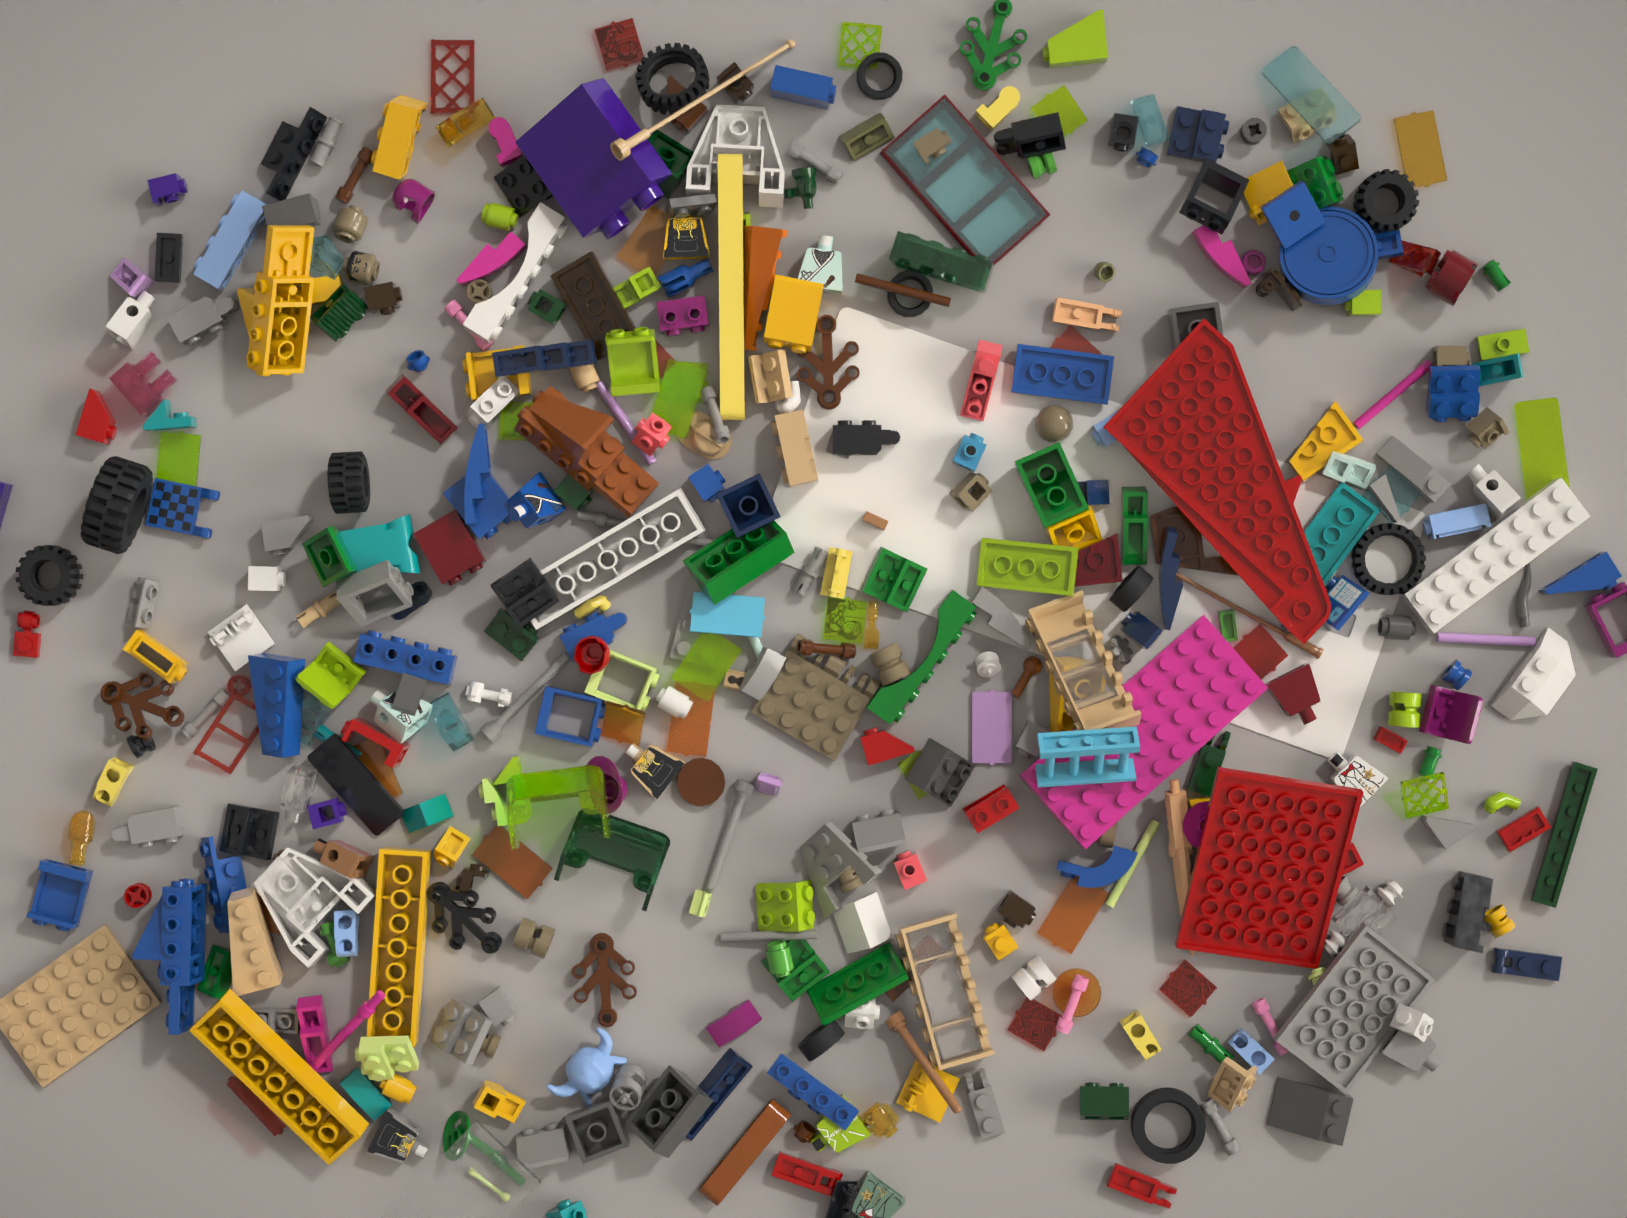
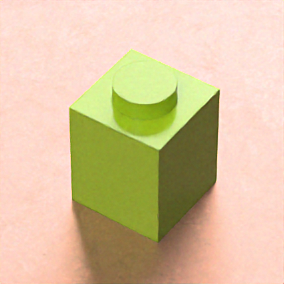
(1365, 304)

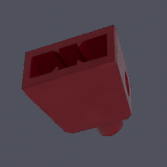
(1296, 692)

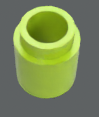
(499, 216)

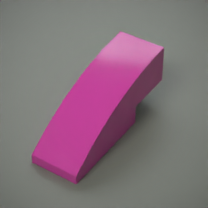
(1221, 255)
(492, 260)
(314, 1029)

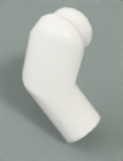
(790, 404)

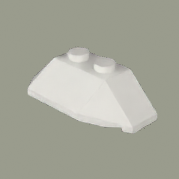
(1538, 679)

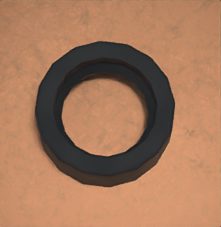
(892, 89)
(910, 275)
(1131, 588)
(820, 1040)

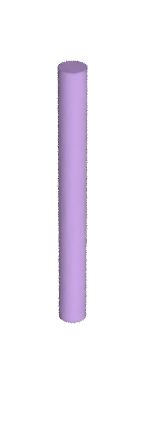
(621, 417)
(1486, 639)

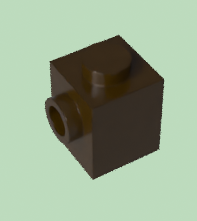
(383, 298)
(1016, 910)

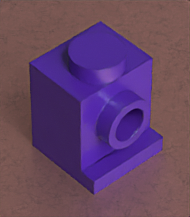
(167, 189)
(318, 815)

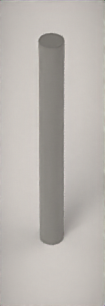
(768, 936)

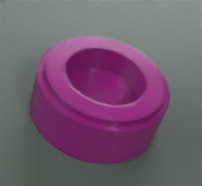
(1253, 262)

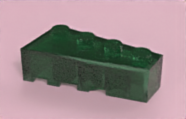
(941, 262)

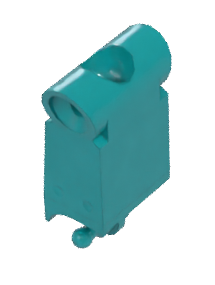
(382, 543)

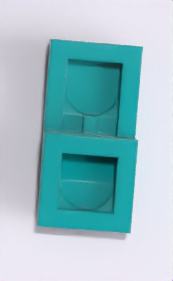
(365, 1093)

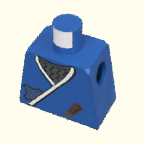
(535, 503)

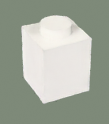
(265, 578)

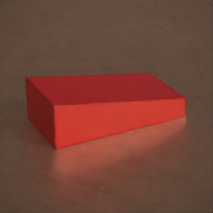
(1390, 739)

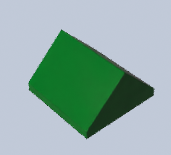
(329, 556)

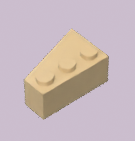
(795, 448)

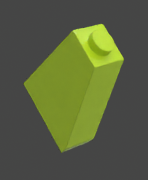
(1078, 44)

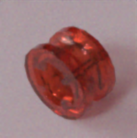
(244, 680)

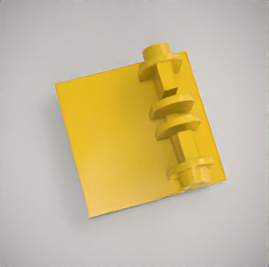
(1264, 187)
(921, 1094)

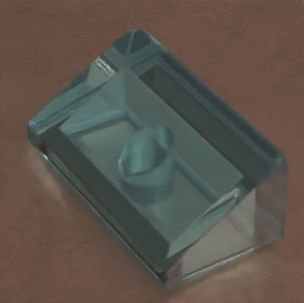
(1150, 120)

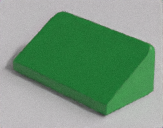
(217, 972)

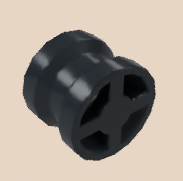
(140, 746)

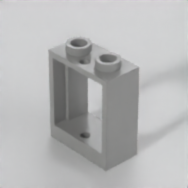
(370, 578)

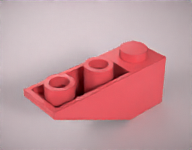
(981, 380)

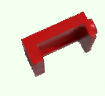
(378, 735)
(990, 808)

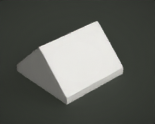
(862, 923)

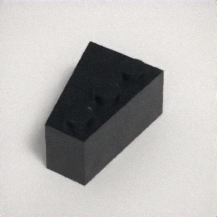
(1467, 911)

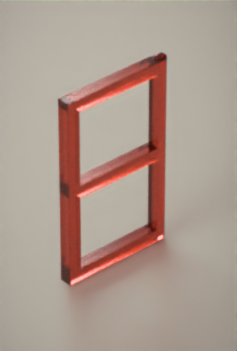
(216, 723)

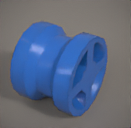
(1456, 674)

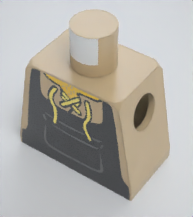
(654, 767)

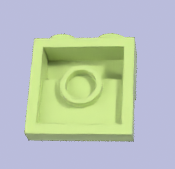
(384, 1055)

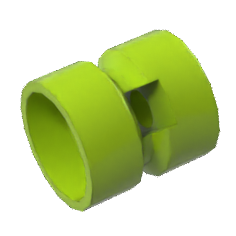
(1407, 717)

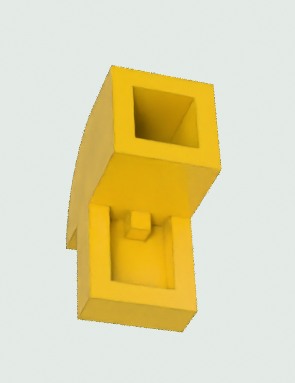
(495, 1101)

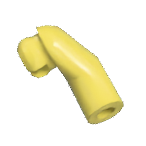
(591, 604)

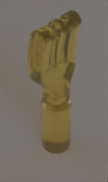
(871, 634)

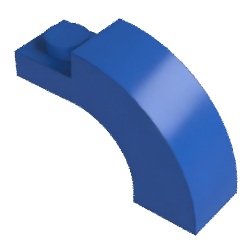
(1101, 875)

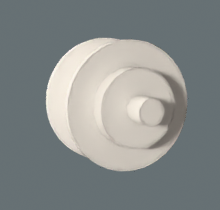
(988, 664)

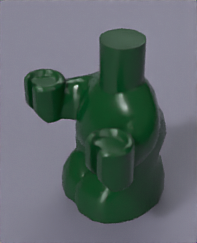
(805, 186)

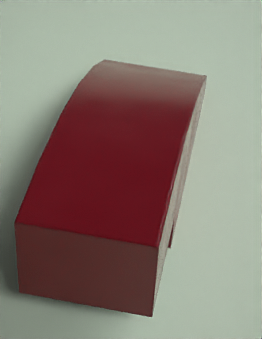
(421, 409)

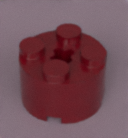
(1452, 277)

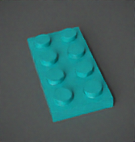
(1338, 528)

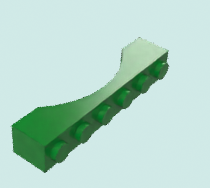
(951, 617)

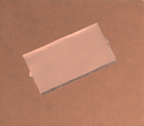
(289, 895)

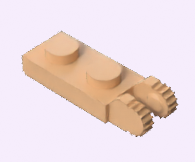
(1083, 314)

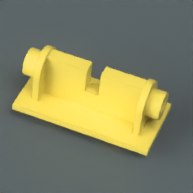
(836, 572)

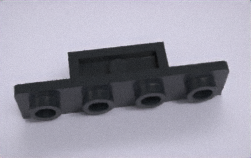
(290, 150)

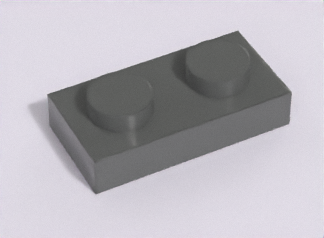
(685, 206)

